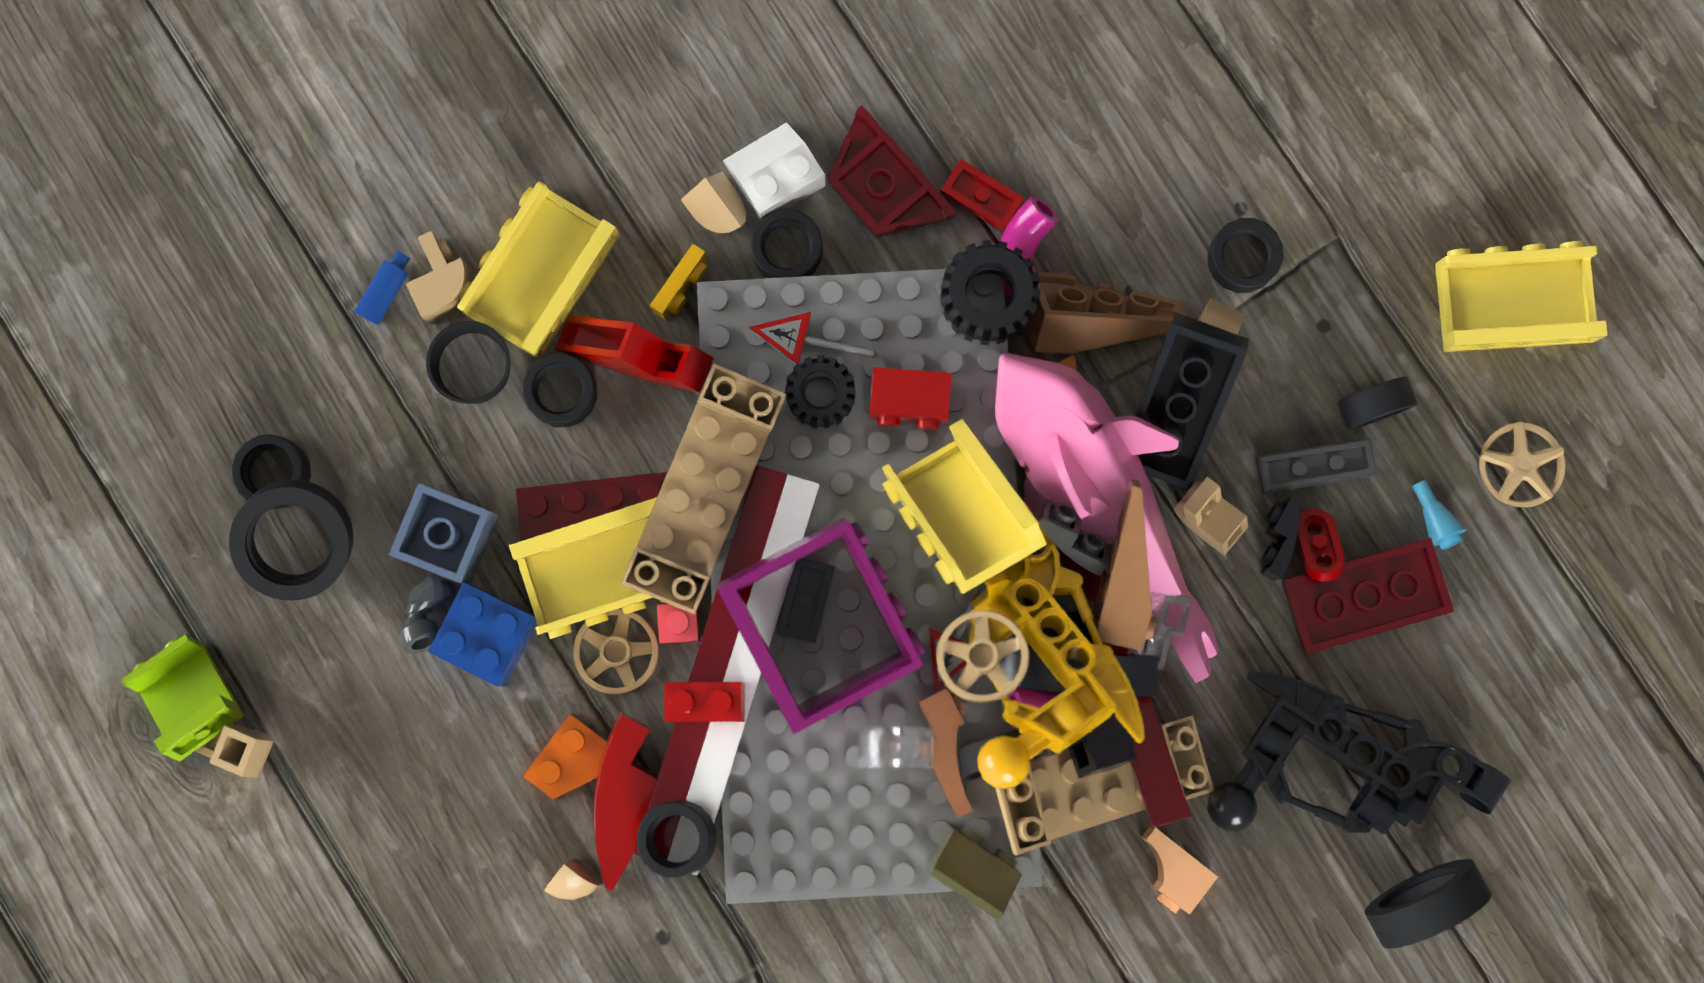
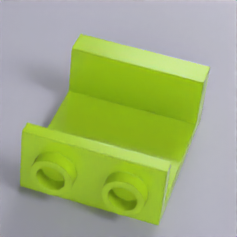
(184, 696)

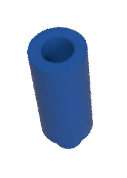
(383, 289)

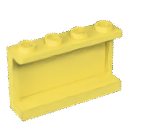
(537, 270)
(1517, 297)
(964, 511)
(579, 569)

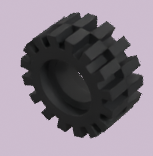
(820, 368)

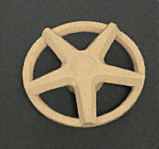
(1522, 464)
(616, 653)
(982, 656)

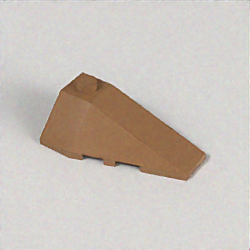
(1087, 318)
(1123, 596)

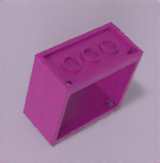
(888, 605)

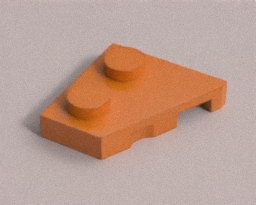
(567, 759)

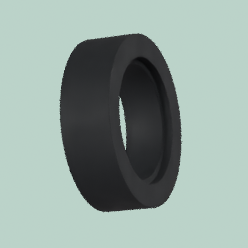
(275, 583)
(1428, 903)

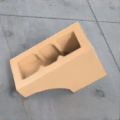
(1180, 876)

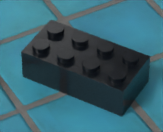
(1189, 394)

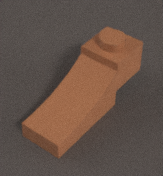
(944, 715)

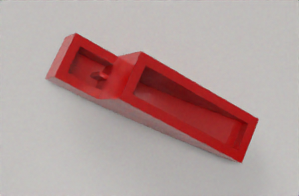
(634, 352)
(620, 798)

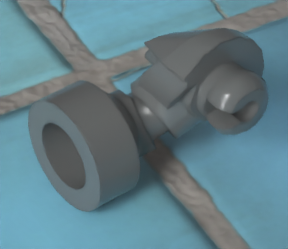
(419, 631)

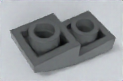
(1063, 528)

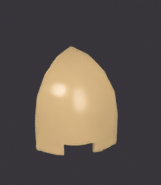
(716, 204)
(572, 882)

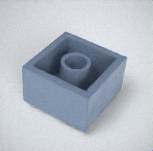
(443, 534)

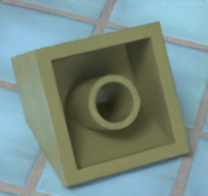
(975, 872)

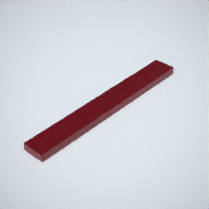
(1154, 766)

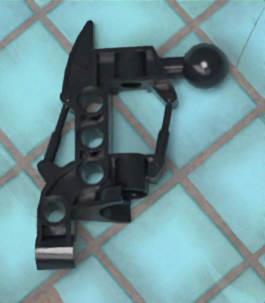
(1299, 714)

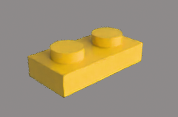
(688, 271)

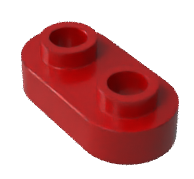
(1320, 547)

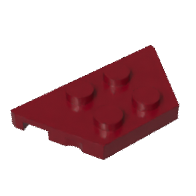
(883, 182)

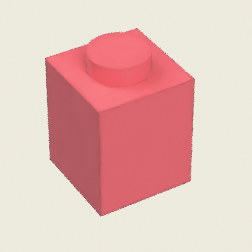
(678, 625)

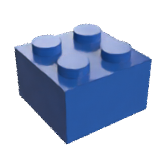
(483, 635)

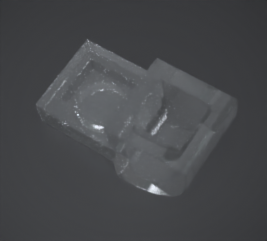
(1171, 619)
(895, 747)

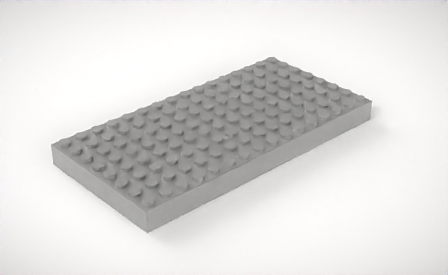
(797, 804)

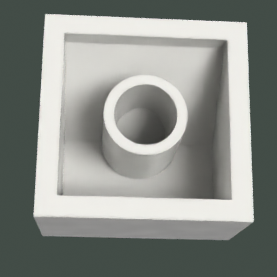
(776, 171)

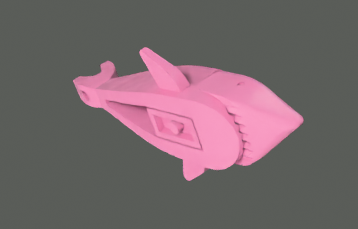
(1086, 459)

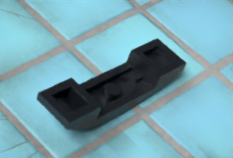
(1139, 669)

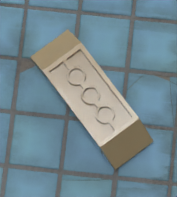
(703, 489)
(1058, 803)

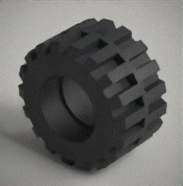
(997, 261)

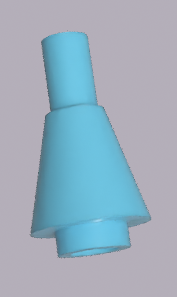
(1439, 521)

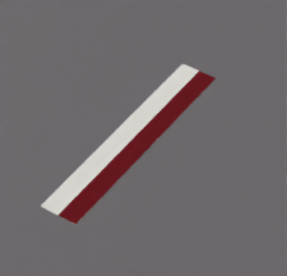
(703, 752)

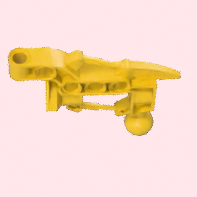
(1090, 691)

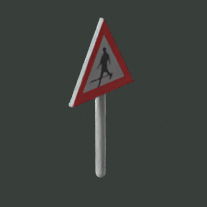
(789, 337)
(952, 663)

